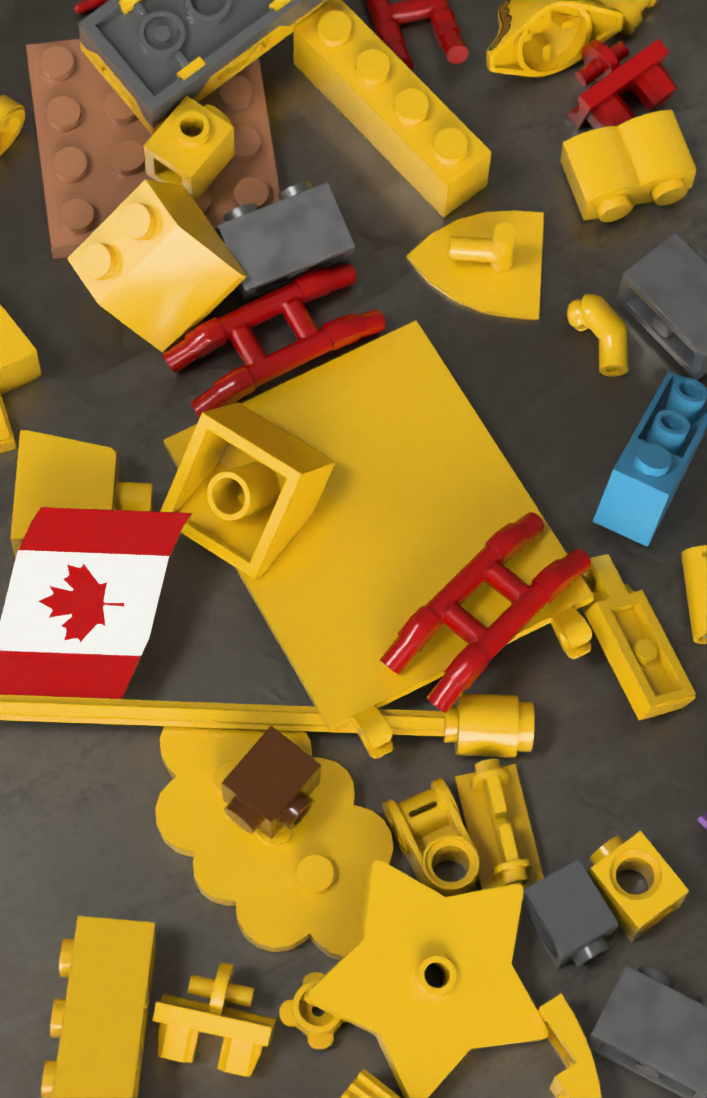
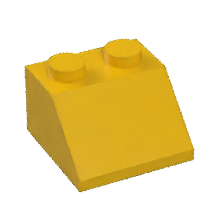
(157, 264)
(246, 487)

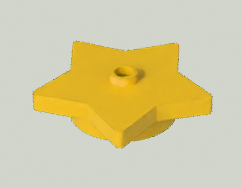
(384, 982)

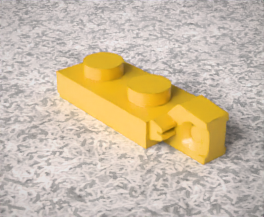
(635, 643)

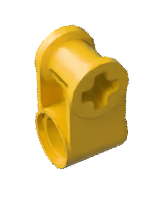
(431, 832)

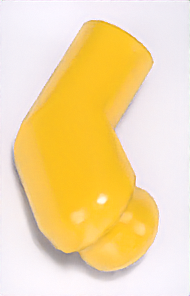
(609, 328)

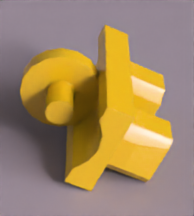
(185, 1018)

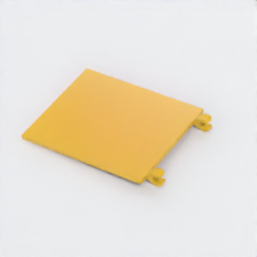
(396, 521)

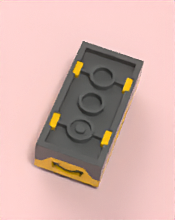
(182, 47)

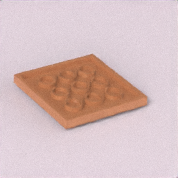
(96, 143)

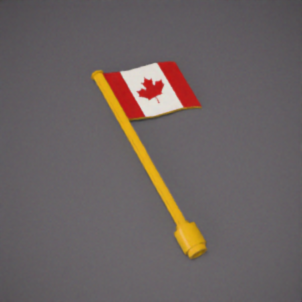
(87, 608)

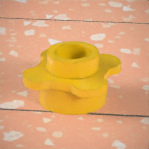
(299, 1014)

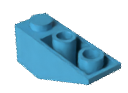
(655, 460)

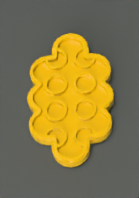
(282, 887)

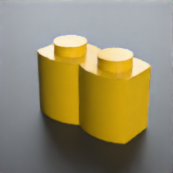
(628, 166)

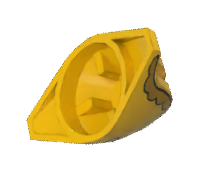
(548, 34)

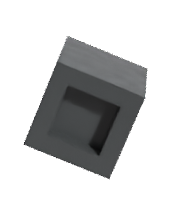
(570, 916)

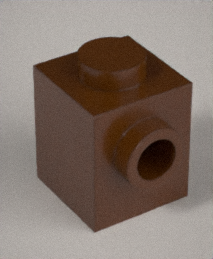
(271, 785)

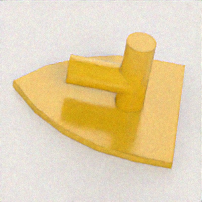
(487, 262)

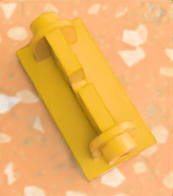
(499, 825)

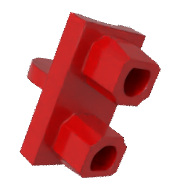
(642, 74)

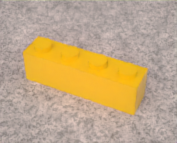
(391, 107)
(103, 1010)

